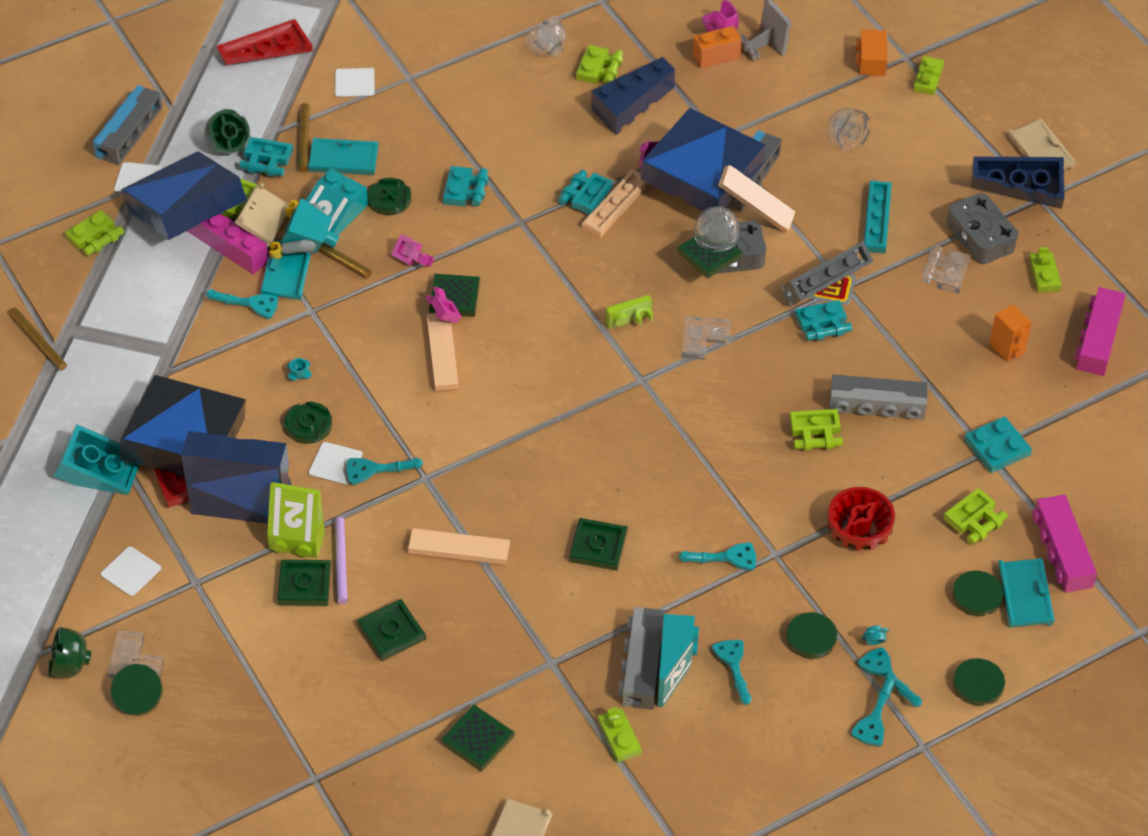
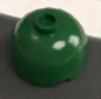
(227, 131)
(68, 654)

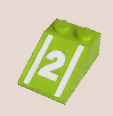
(295, 520)

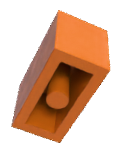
(717, 46)
(872, 52)
(1010, 333)

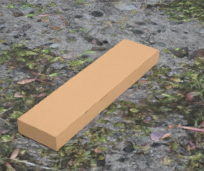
(756, 198)
(615, 204)
(442, 353)
(459, 546)

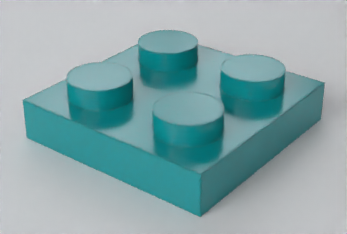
(998, 444)

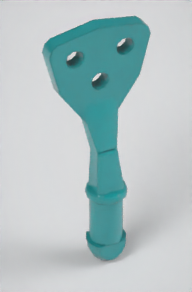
(252, 302)
(373, 467)
(728, 556)
(723, 651)
(873, 668)
(874, 718)

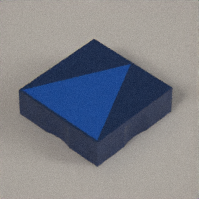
(694, 156)
(184, 195)
(232, 475)

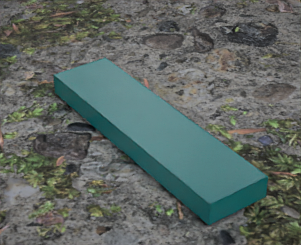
(877, 216)

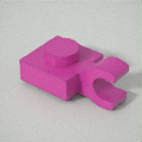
(409, 251)
(444, 308)

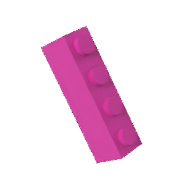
(232, 242)
(1101, 331)
(1064, 543)

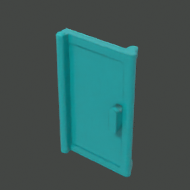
(345, 159)
(287, 275)
(1022, 586)

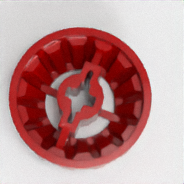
(860, 508)

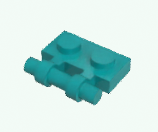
(266, 151)
(459, 183)
(590, 195)
(821, 316)

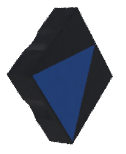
(168, 413)

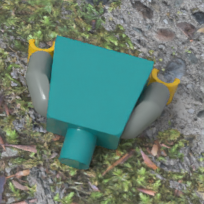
(305, 230)

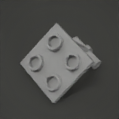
(774, 29)

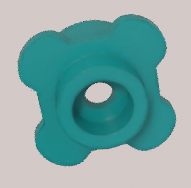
(299, 369)
(875, 635)

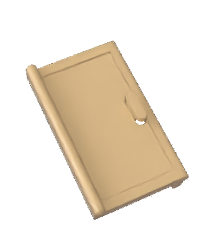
(1039, 141)
(262, 214)
(522, 820)

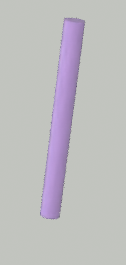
(340, 560)

